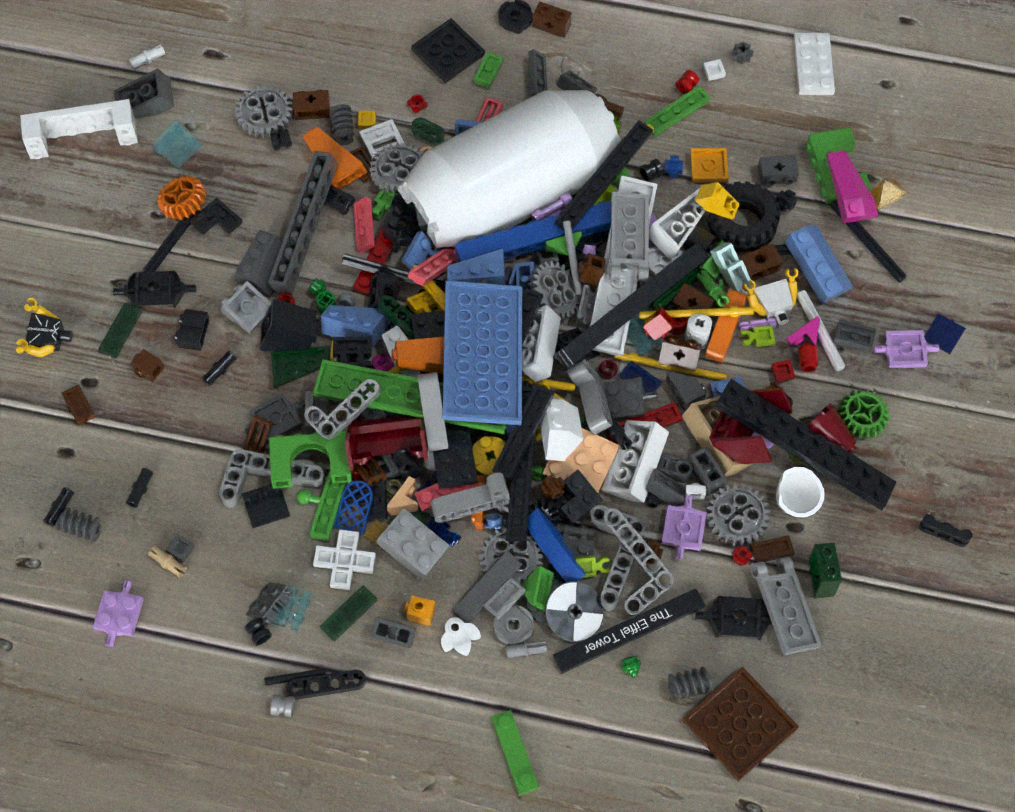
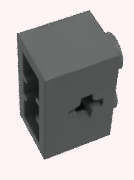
(778, 170)
(707, 471)
(393, 632)

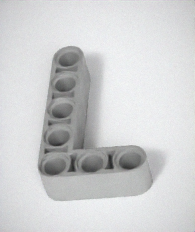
(248, 467)
(623, 554)
(642, 559)

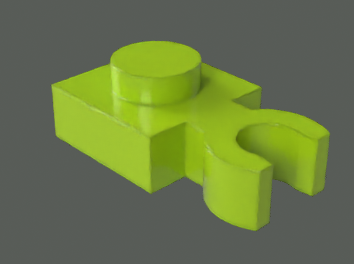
(761, 336)
(591, 565)

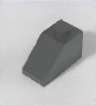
(686, 389)

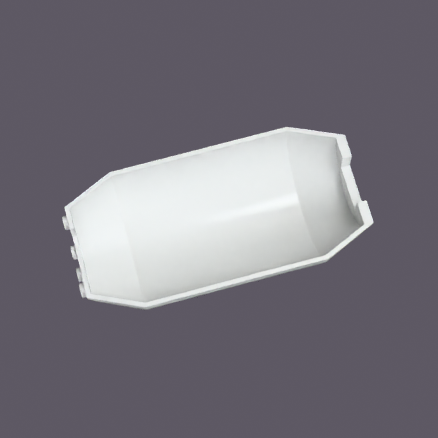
(510, 165)

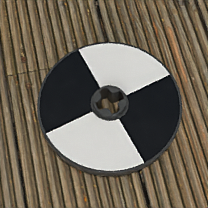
(563, 622)

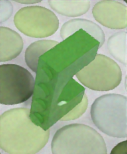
(827, 142)
(285, 449)

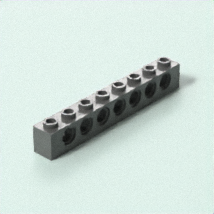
(303, 223)

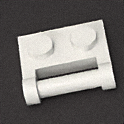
(379, 134)

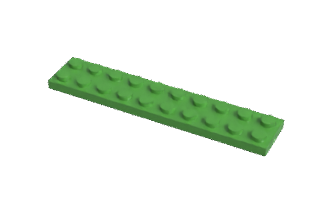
(398, 391)

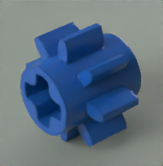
(673, 166)

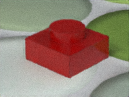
(783, 371)

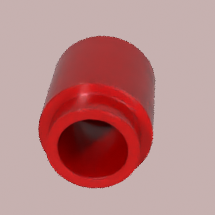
(808, 357)

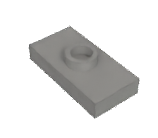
(504, 598)

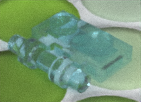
(286, 614)

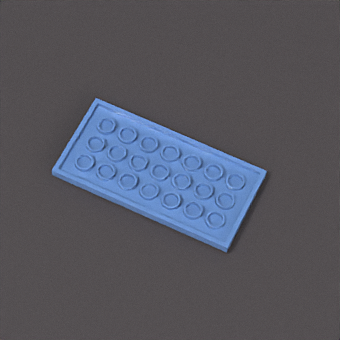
(482, 353)

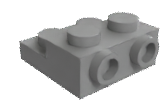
(246, 306)

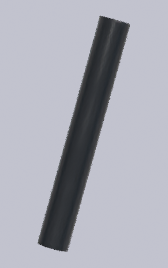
(288, 677)

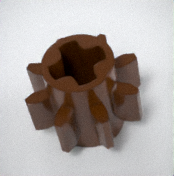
(553, 487)
(655, 546)

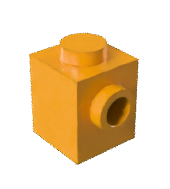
(420, 610)

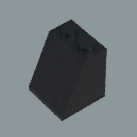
(288, 327)

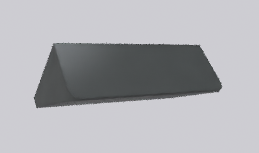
(571, 81)
(666, 488)

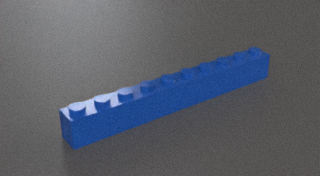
(533, 236)

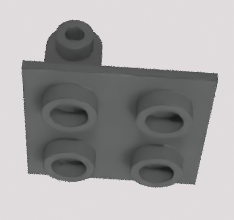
(265, 603)

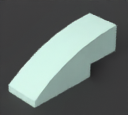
(731, 267)

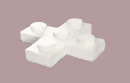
(344, 559)

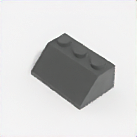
(259, 262)

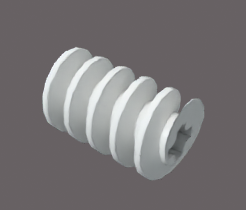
(699, 329)

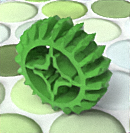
(865, 407)

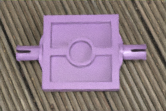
(906, 349)
(684, 527)
(118, 613)

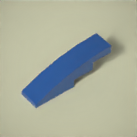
(553, 547)

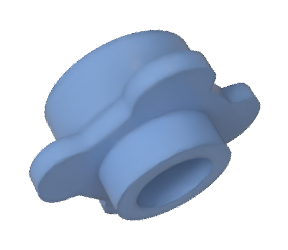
(494, 521)

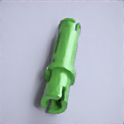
(715, 291)

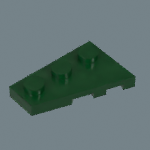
(294, 364)

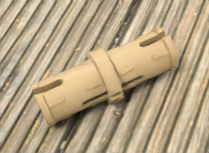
(167, 561)

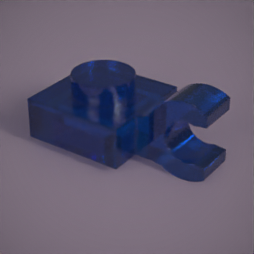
(443, 532)

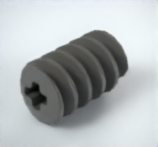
(341, 124)
(79, 525)
(688, 682)

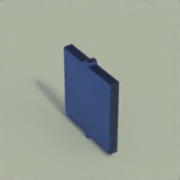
(945, 333)

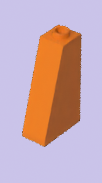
(348, 167)
(420, 354)

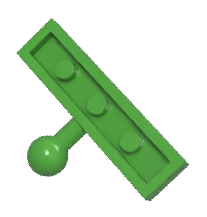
(327, 508)

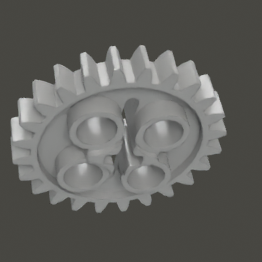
(280, 108)
(394, 165)
(556, 288)
(727, 501)
(532, 551)

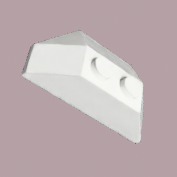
(560, 429)

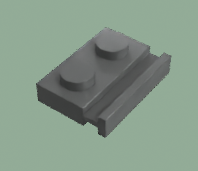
(855, 336)

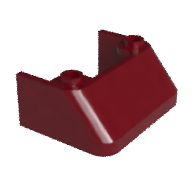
(384, 437)
(737, 439)

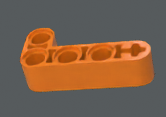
(725, 328)

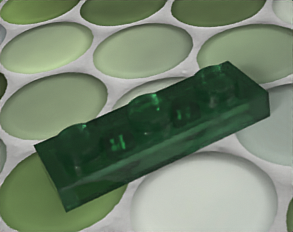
(120, 330)
(348, 613)

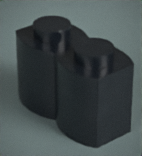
(192, 329)

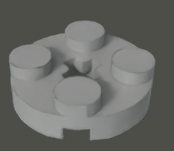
(512, 636)

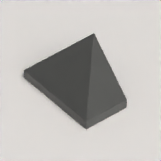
(543, 256)

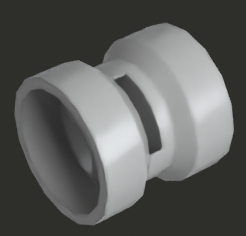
(282, 705)

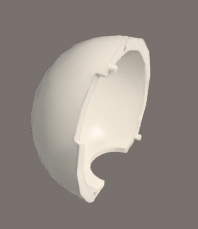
(799, 492)

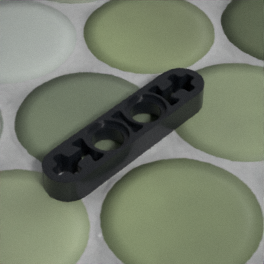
(326, 688)

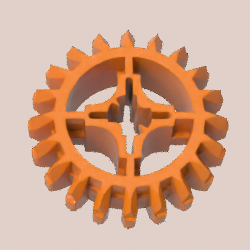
(181, 197)

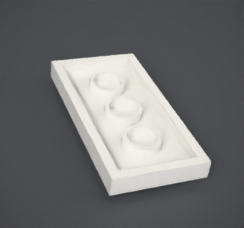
(814, 64)

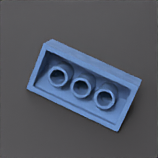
(818, 263)

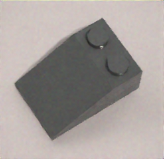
(148, 94)

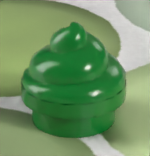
(317, 286)
(631, 665)

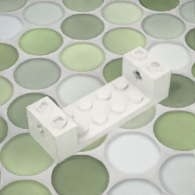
(77, 120)

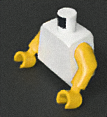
(773, 299)

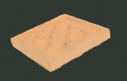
(591, 457)

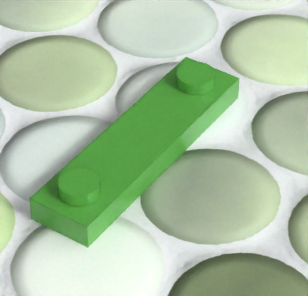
(678, 110)
(515, 752)

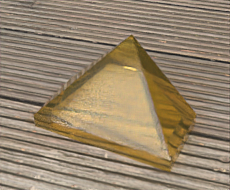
(887, 192)

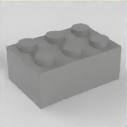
(412, 544)

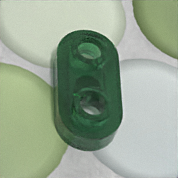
(428, 130)

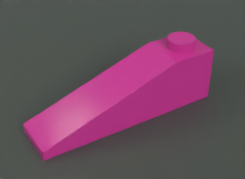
(852, 194)

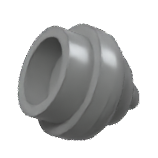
(346, 299)

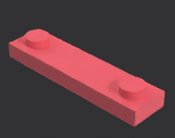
(433, 267)

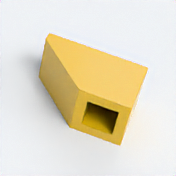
(717, 200)

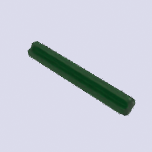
(670, 294)

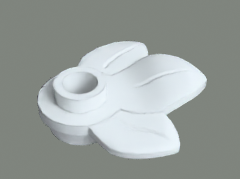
(461, 638)

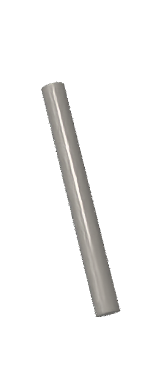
(572, 257)

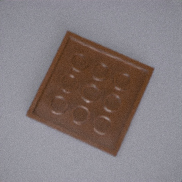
(740, 723)

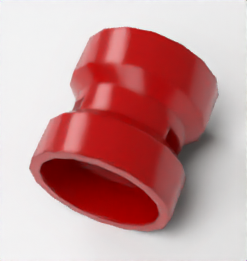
(688, 80)
(679, 326)

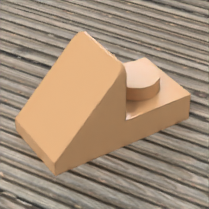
(402, 498)

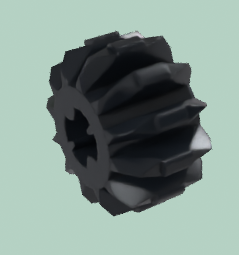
(547, 509)

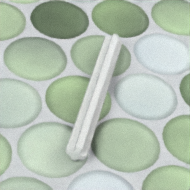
(823, 334)

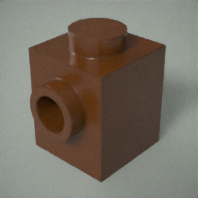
(591, 269)
(147, 365)

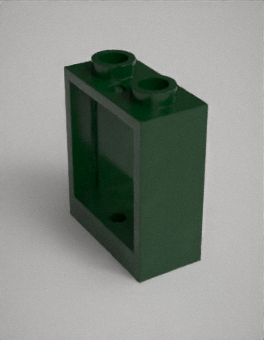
(824, 564)

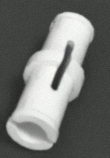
(147, 56)

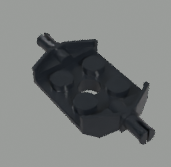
(393, 230)
(168, 292)
(723, 619)

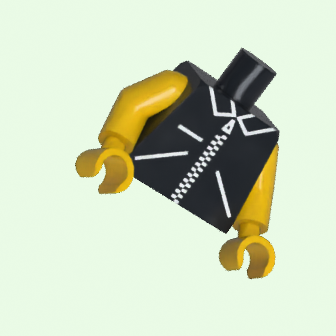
(43, 332)

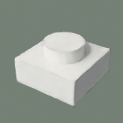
(714, 70)
(696, 490)

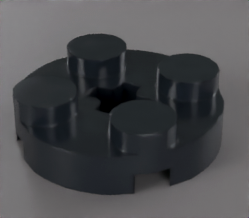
(513, 24)

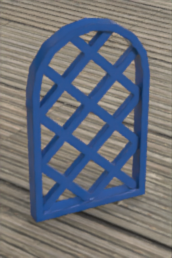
(368, 506)

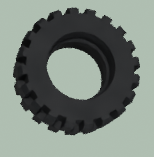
(747, 237)

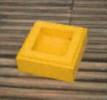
(366, 119)

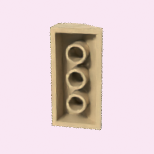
(701, 420)

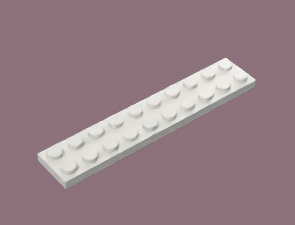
(611, 291)

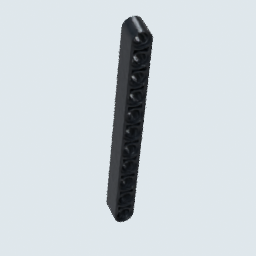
(631, 306)

